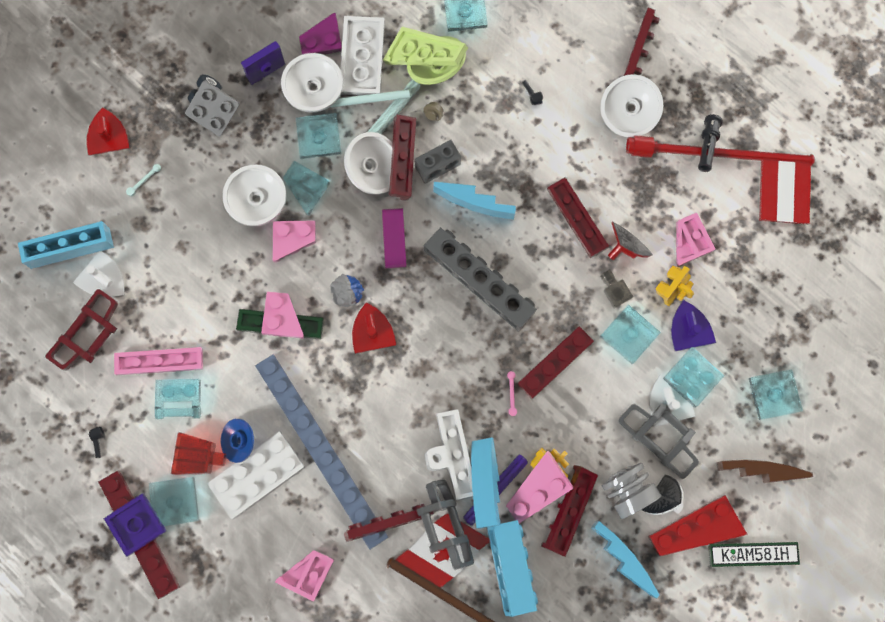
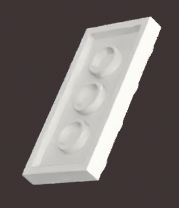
(362, 55)
(257, 476)

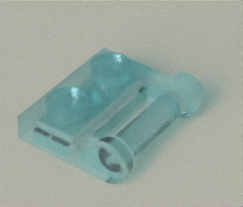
(177, 391)

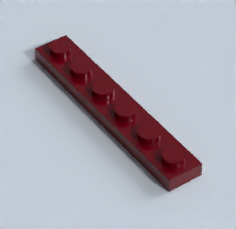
(149, 556)

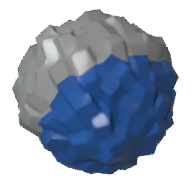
(346, 290)

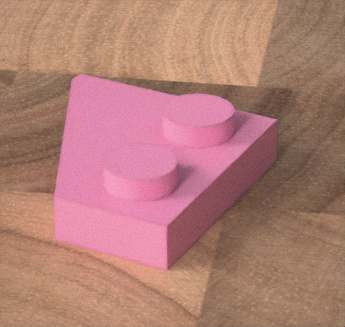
(291, 237)
(691, 240)
(280, 317)
(307, 575)

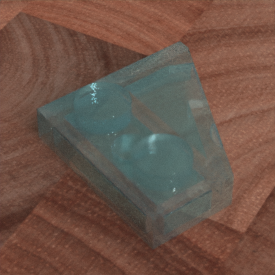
(305, 185)

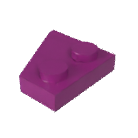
(322, 37)

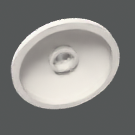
(311, 71)
(636, 91)
(377, 153)
(248, 184)

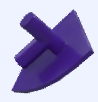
(690, 328)

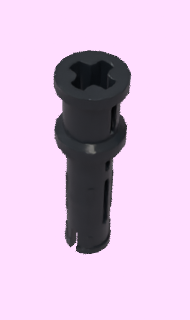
(705, 163)

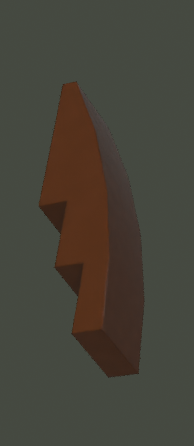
(769, 470)

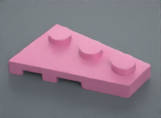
(539, 489)

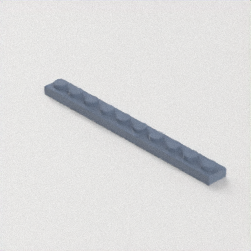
(318, 446)

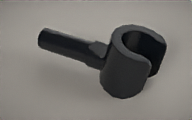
(535, 98)
(94, 435)

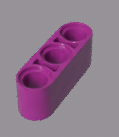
(394, 238)

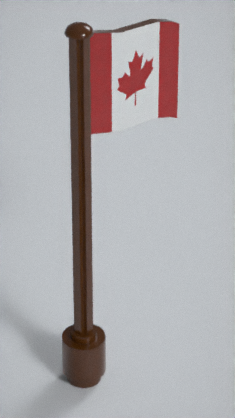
(435, 569)

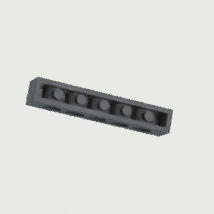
(445, 238)

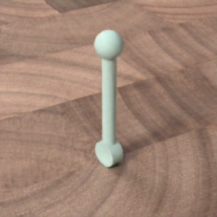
(131, 190)

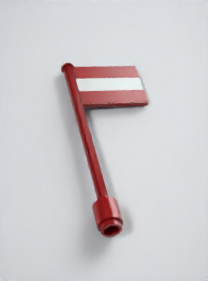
(783, 177)

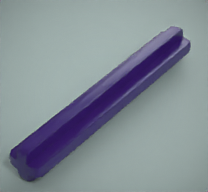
(506, 478)

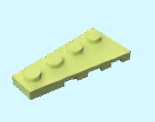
(421, 48)

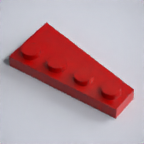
(699, 528)

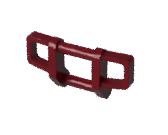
(93, 349)

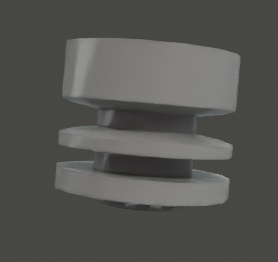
(631, 490)

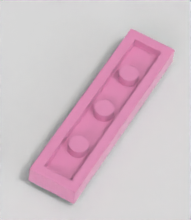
(158, 361)

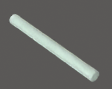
(372, 98)

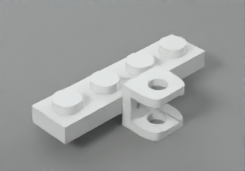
(452, 454)

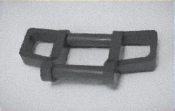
(665, 457)
(449, 505)

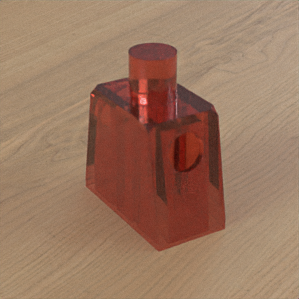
(195, 456)

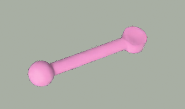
(512, 411)

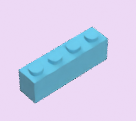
(65, 245)
(512, 569)

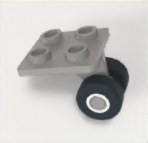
(210, 105)

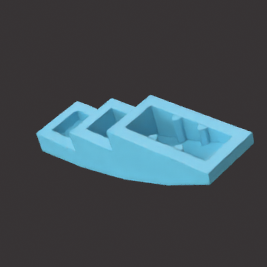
(465, 196)
(484, 483)
(629, 566)

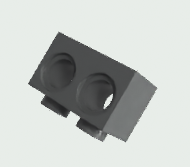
(438, 161)

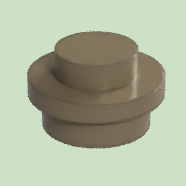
(433, 111)

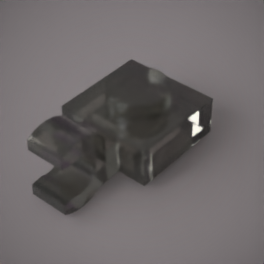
(617, 291)

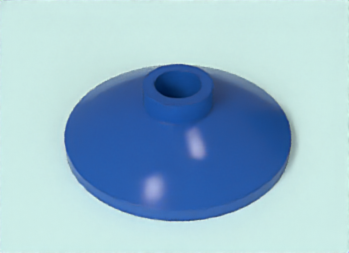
(237, 440)

